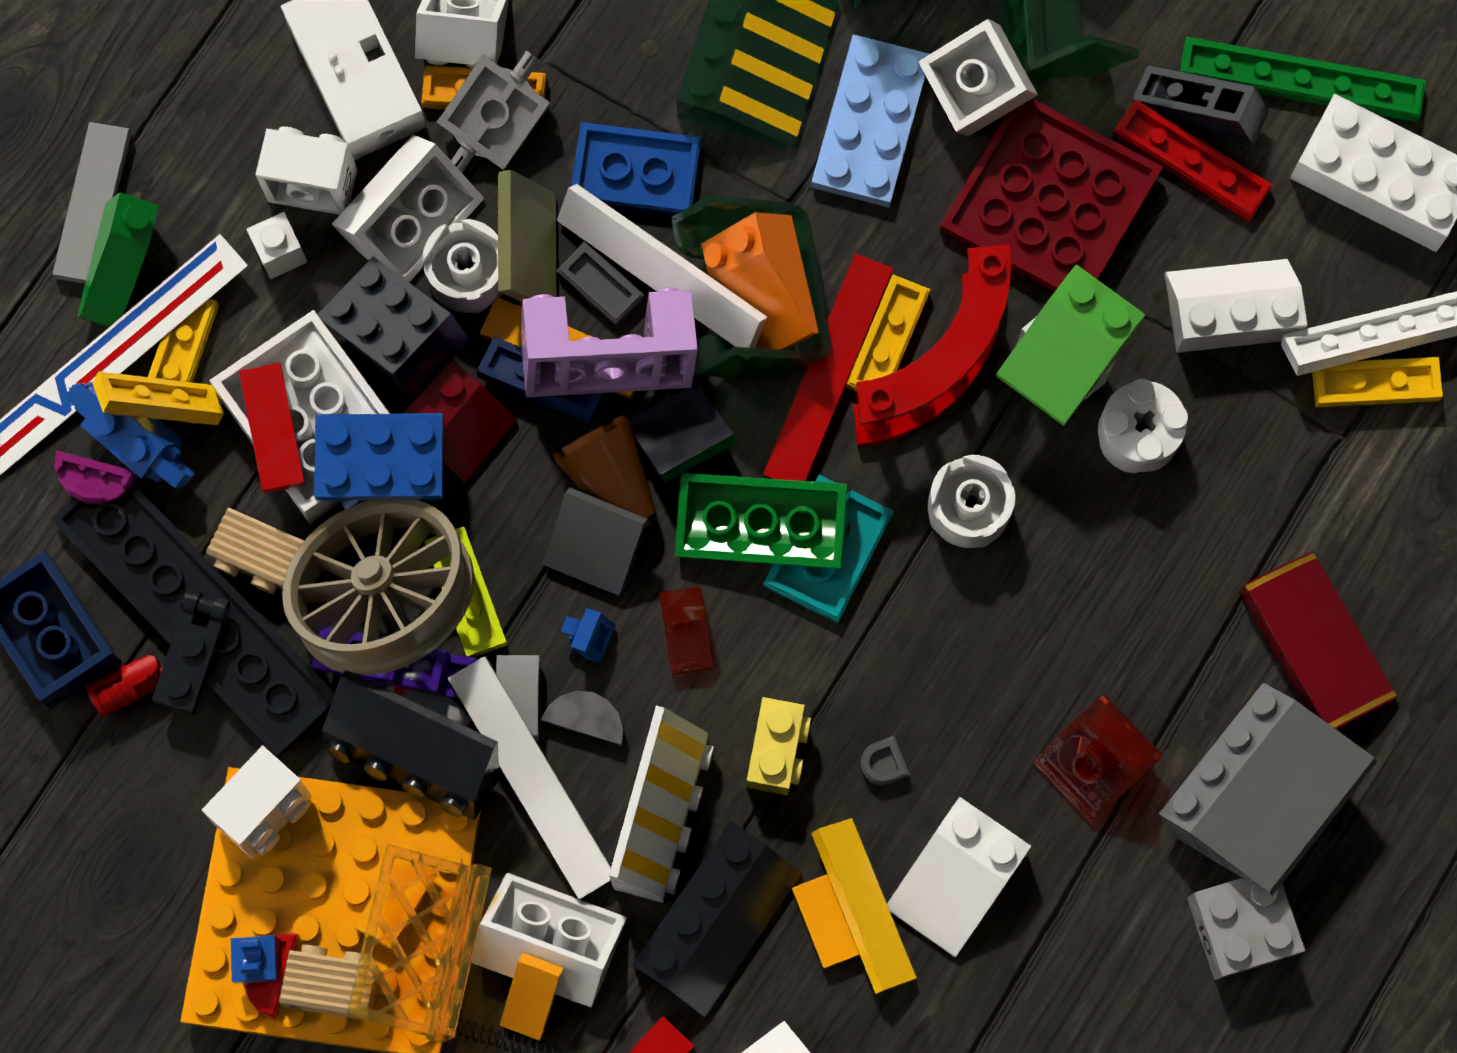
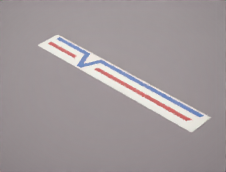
(118, 346)

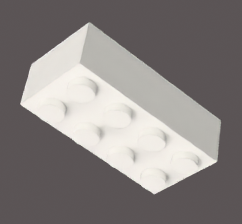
(1382, 172)

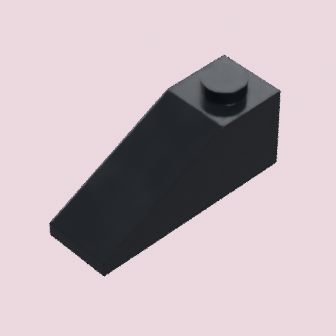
(1204, 103)

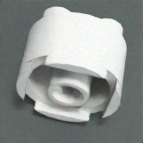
(458, 245)
(1137, 404)
(993, 508)

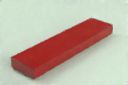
(1192, 160)

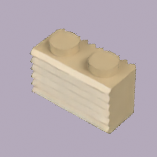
(252, 549)
(322, 982)

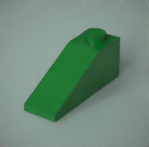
(117, 258)

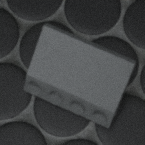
(1267, 789)

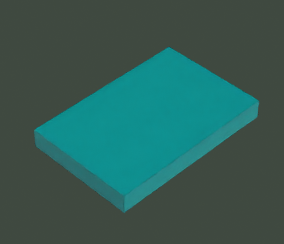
(830, 589)

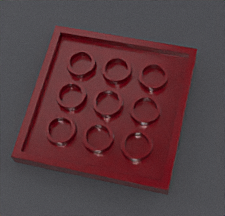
(1051, 195)

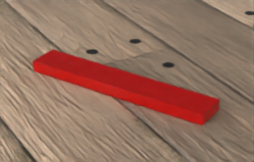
(827, 379)

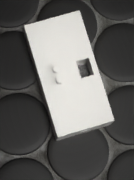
(355, 72)

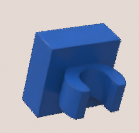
(590, 634)
(254, 959)

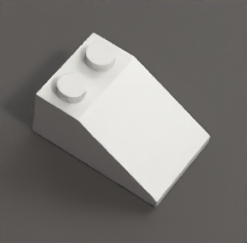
(957, 877)

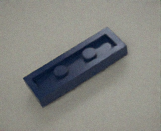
(504, 367)

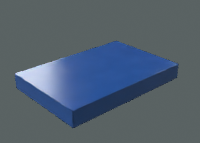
(637, 168)

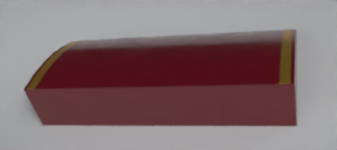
(1317, 642)

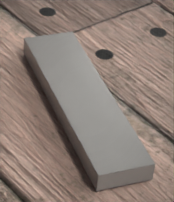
(94, 185)

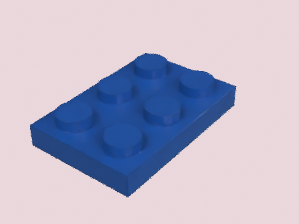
(379, 457)

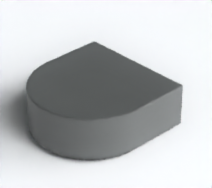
(883, 763)

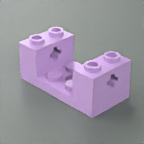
(591, 365)

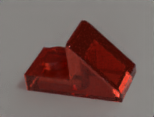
(686, 630)

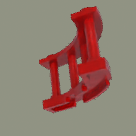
(938, 379)

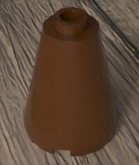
(609, 468)

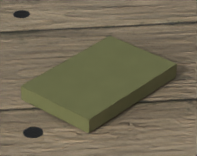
(526, 237)

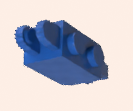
(138, 442)

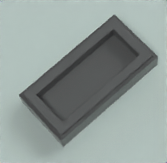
(600, 284)

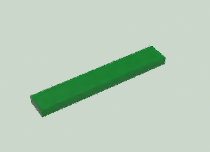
(1305, 78)

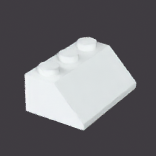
(406, 205)
(1234, 305)
(551, 928)

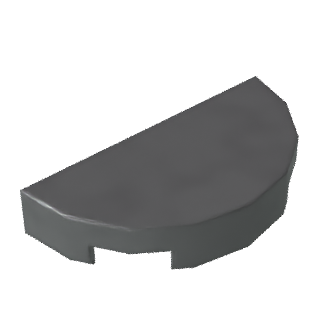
(586, 715)

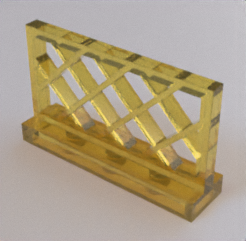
(455, 953)

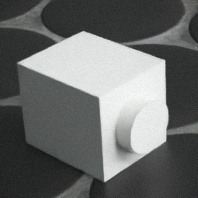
(277, 245)

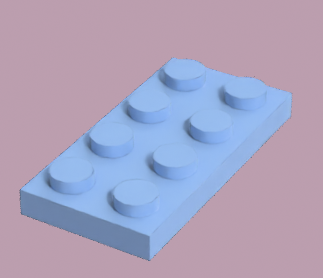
(870, 121)

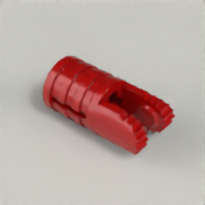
(124, 685)

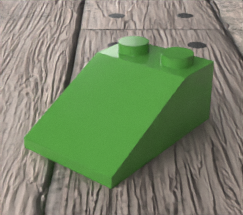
(1070, 345)

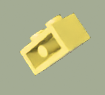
(775, 746)

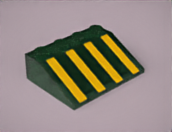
(756, 67)

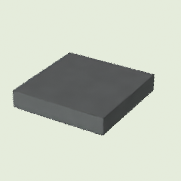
(594, 541)

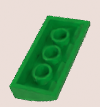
(762, 520)

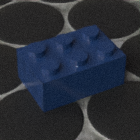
(51, 631)

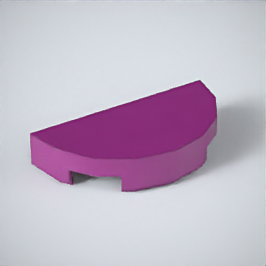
(92, 480)

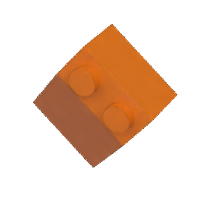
(765, 268)

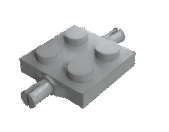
(494, 112)

